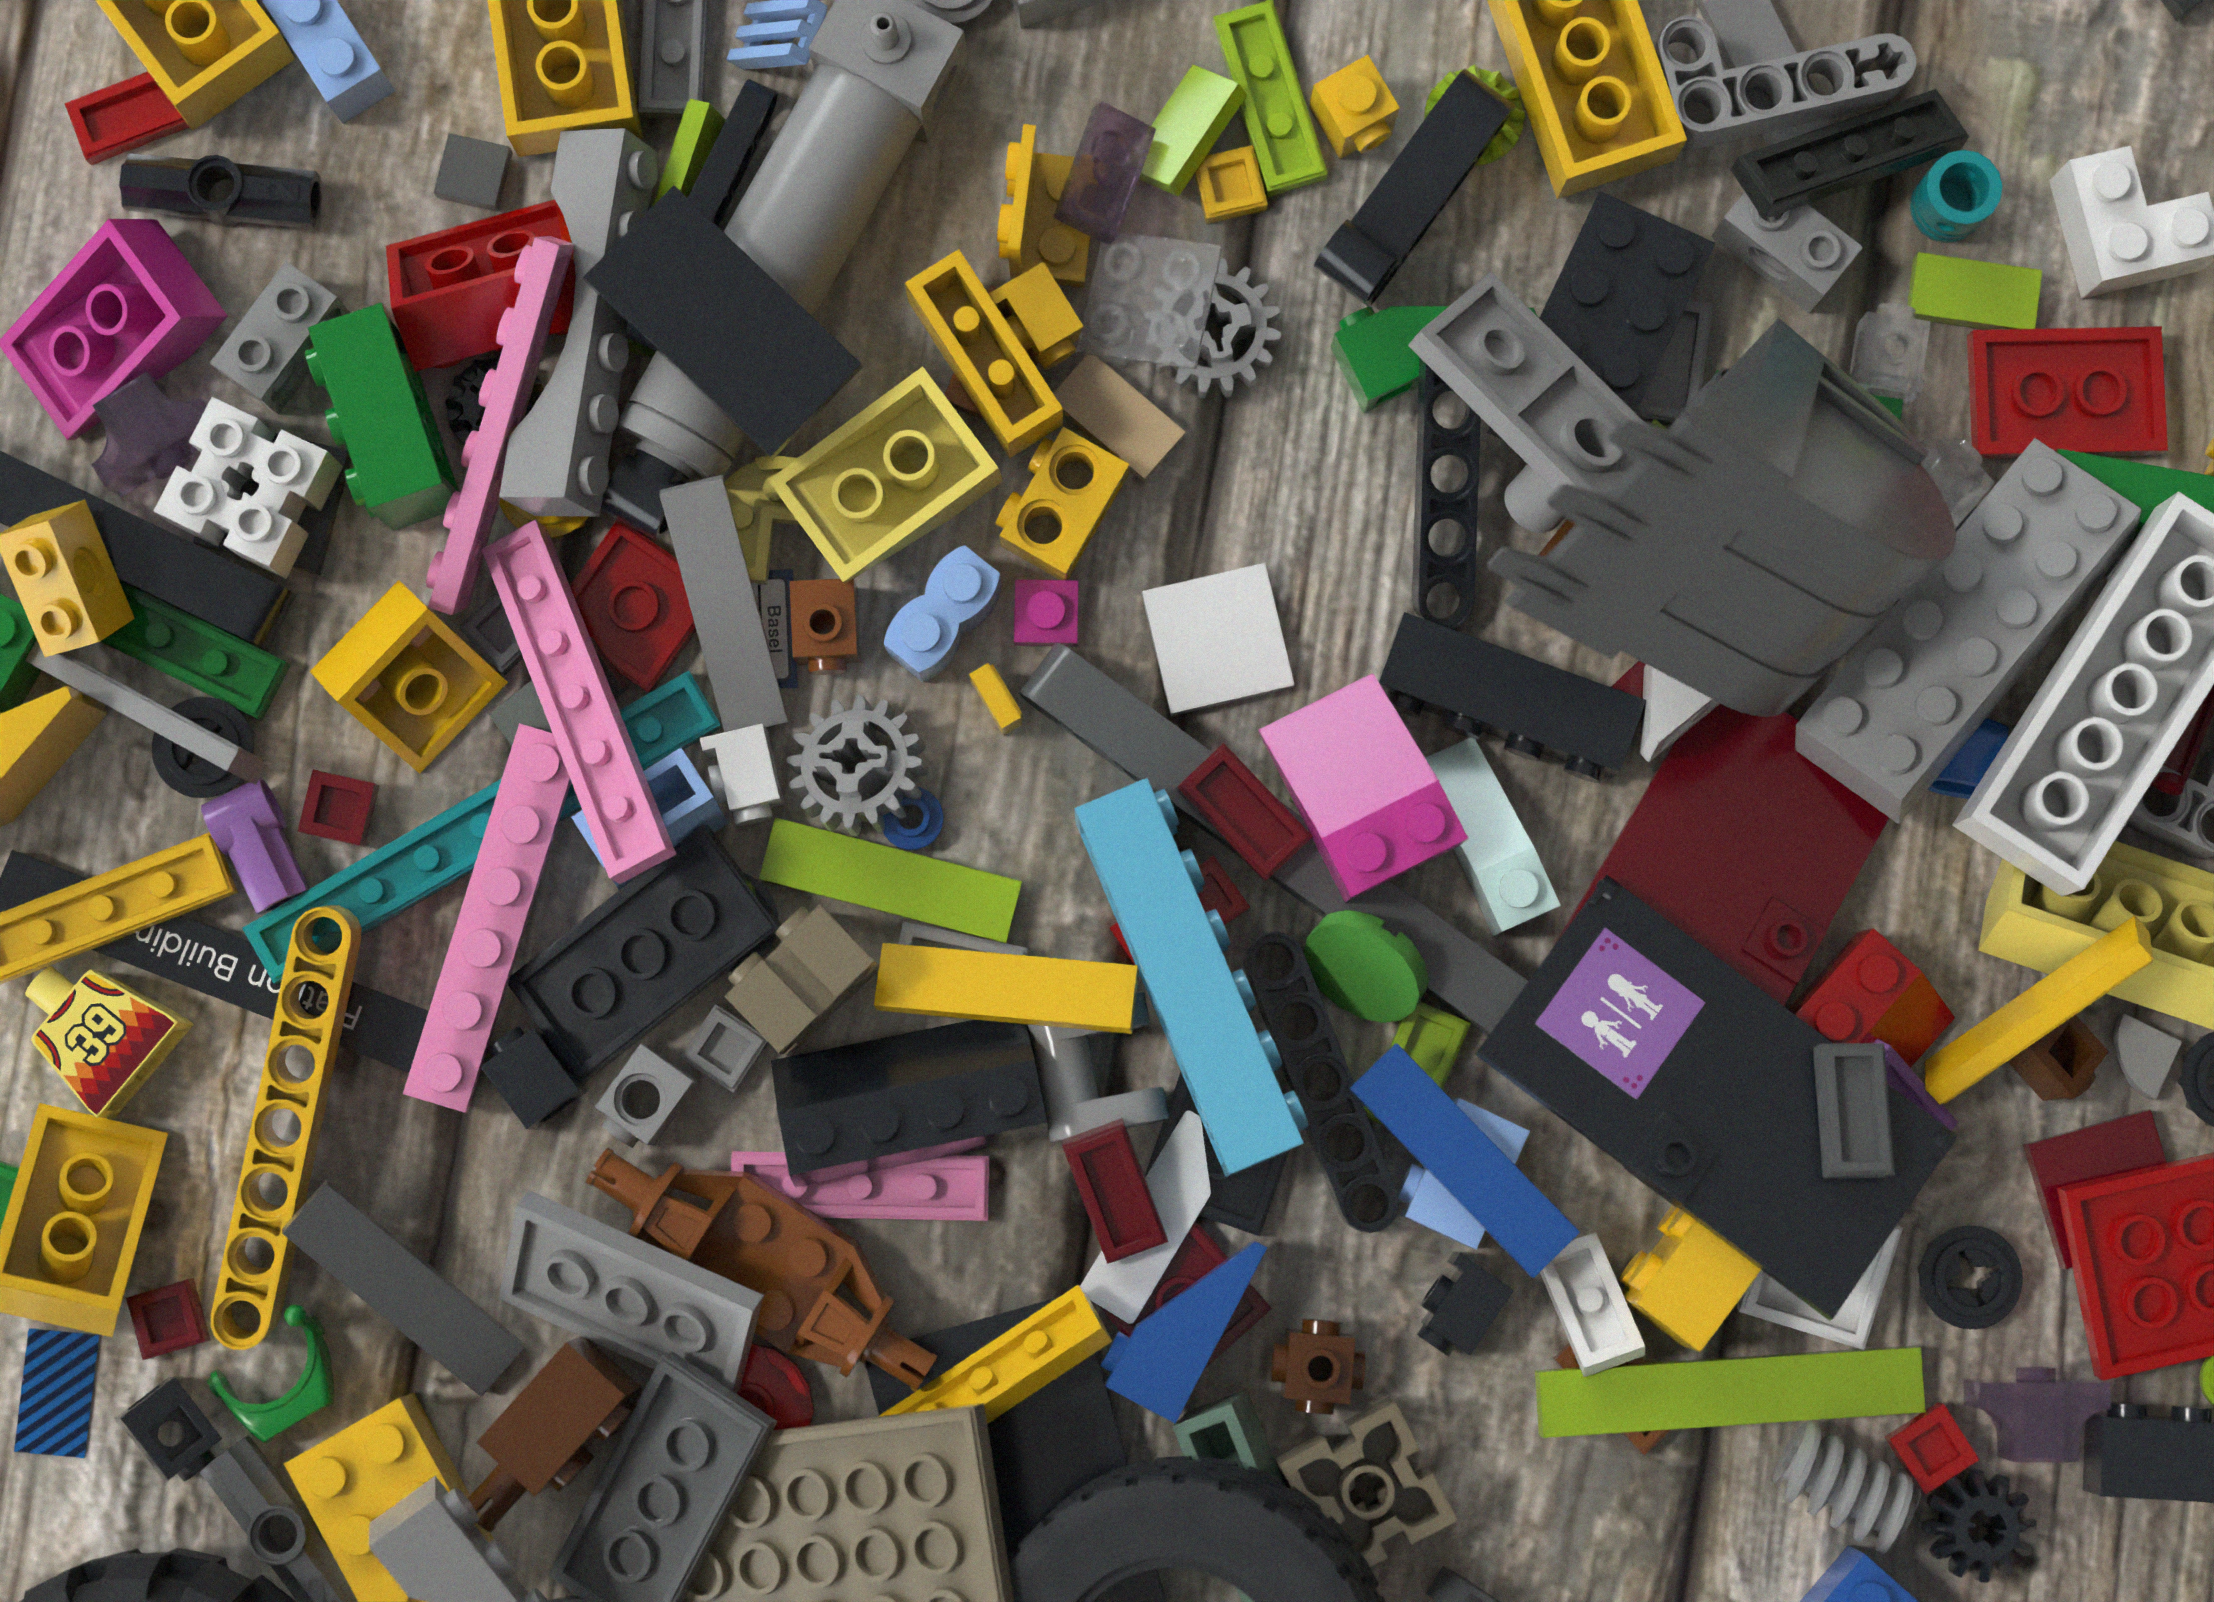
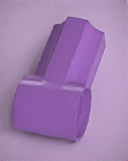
(249, 829)

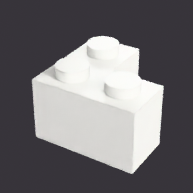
(2116, 236)

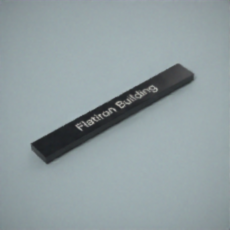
(231, 969)

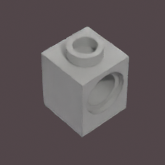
(673, 1086)

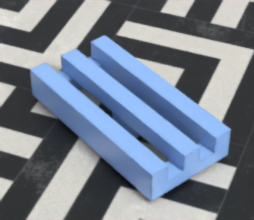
(781, 22)

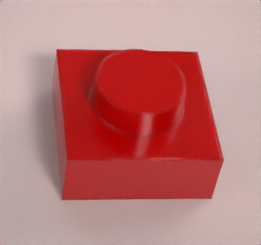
(1931, 1448)

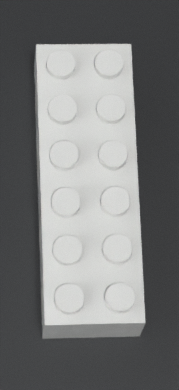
(2106, 708)

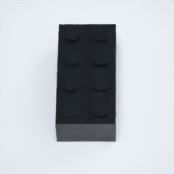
(1624, 293)

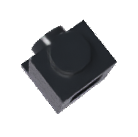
(1461, 1306)
(173, 1403)

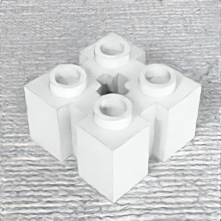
(233, 451)

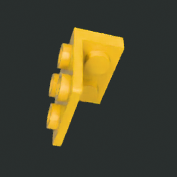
(1027, 227)

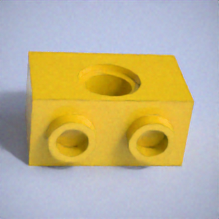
(64, 578)

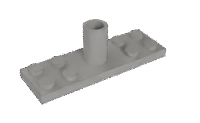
(1530, 395)

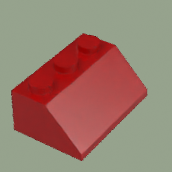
(460, 280)
(1874, 995)

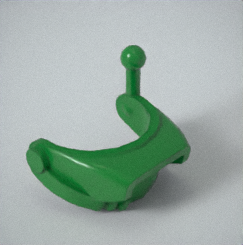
(308, 1396)

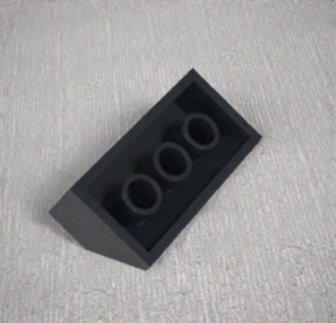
(907, 1099)

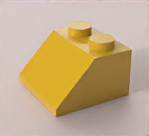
(408, 677)

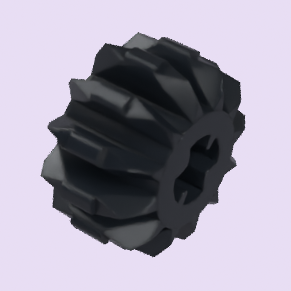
(2004, 1528)

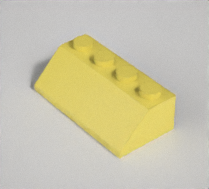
(2171, 899)

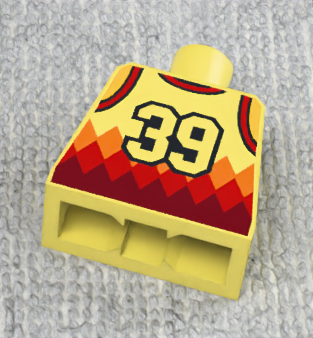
(102, 1036)

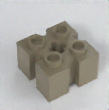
(801, 979)
(1377, 1445)

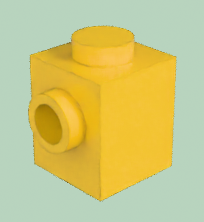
(1354, 108)

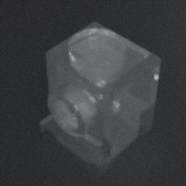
(1876, 368)

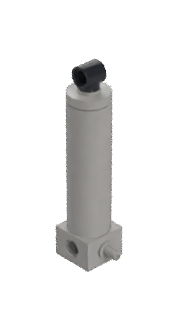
(874, 87)

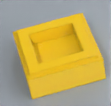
(1230, 185)
(997, 698)

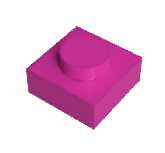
(1046, 612)

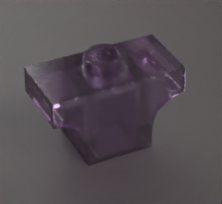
(144, 434)
(2036, 1413)

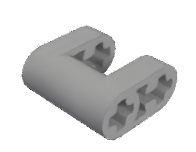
(1071, 1085)

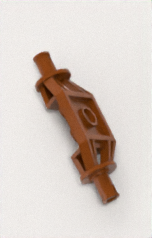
(775, 1250)

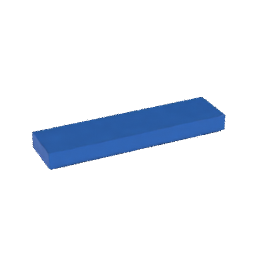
(1464, 1160)

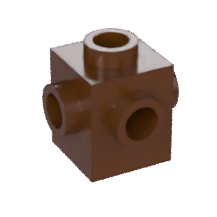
(1292, 1359)

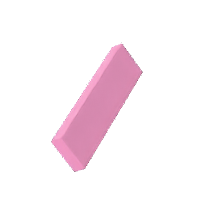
(925, 1190)

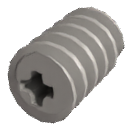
(1847, 1485)

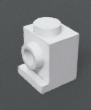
(745, 773)

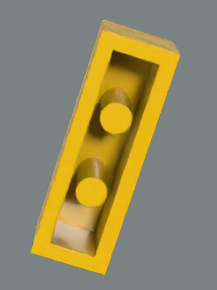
(984, 353)

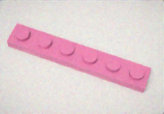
(505, 399)
(578, 703)
(491, 922)

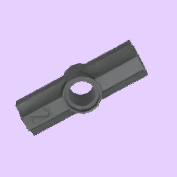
(254, 1496)

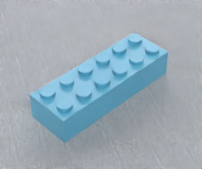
(1188, 978)

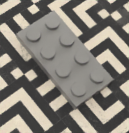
(626, 1292)

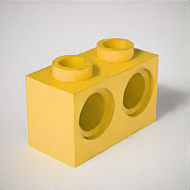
(1076, 510)

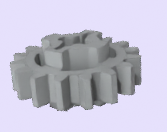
(1237, 324)
(876, 784)

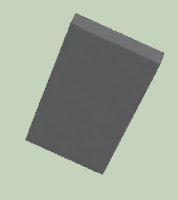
(663, 1489)

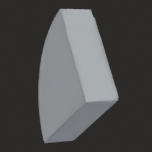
(2143, 1054)

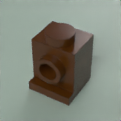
(2061, 1061)

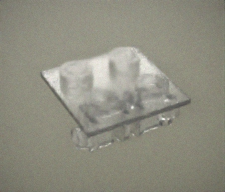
(1150, 301)

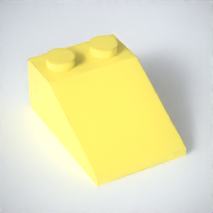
(886, 477)

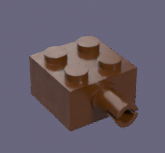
(550, 1425)

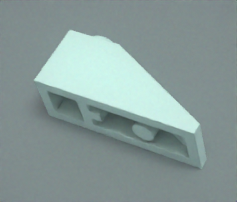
(1498, 852)

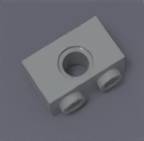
(1791, 250)

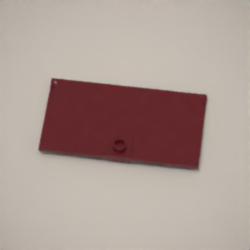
(1744, 846)

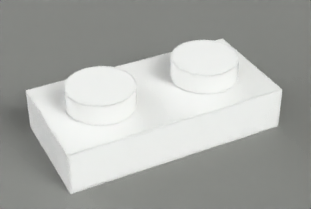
(1592, 1306)

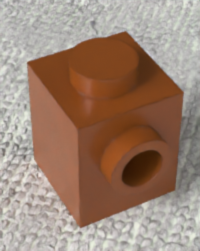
(825, 625)

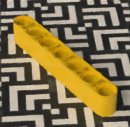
(265, 1150)

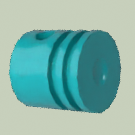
(1955, 196)

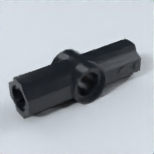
(184, 188)

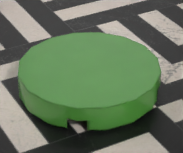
(1366, 966)

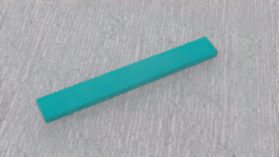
(450, 842)

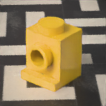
(1039, 316)

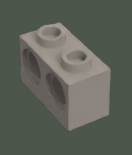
(270, 341)

